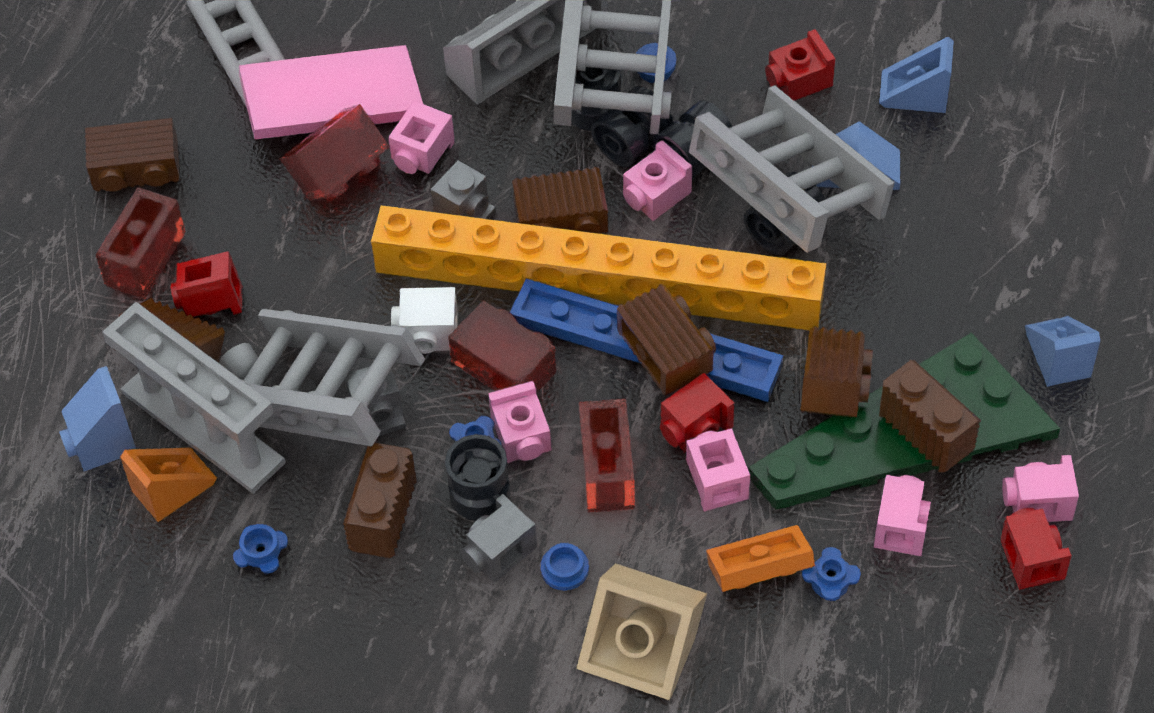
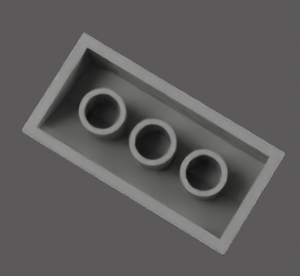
(508, 46)

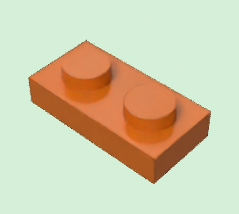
(760, 558)

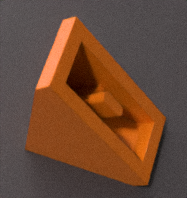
(166, 478)

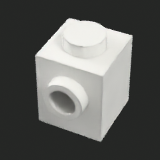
(428, 316)

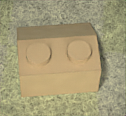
(640, 630)

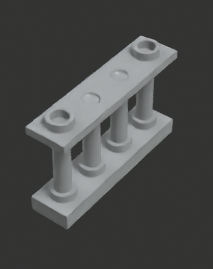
(576, 57)
(783, 197)
(195, 397)
(319, 411)

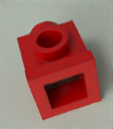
(801, 67)
(207, 285)
(695, 410)
(1034, 548)

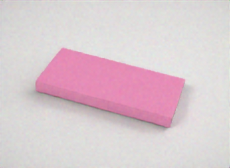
(308, 91)

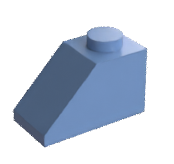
(96, 423)

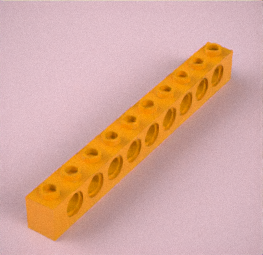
(598, 266)

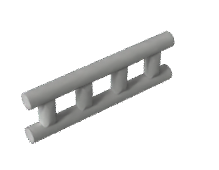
(222, 41)

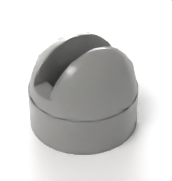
(239, 360)

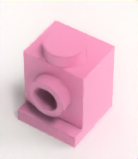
(421, 138)
(657, 181)
(520, 422)
(718, 469)
(1043, 487)
(902, 516)

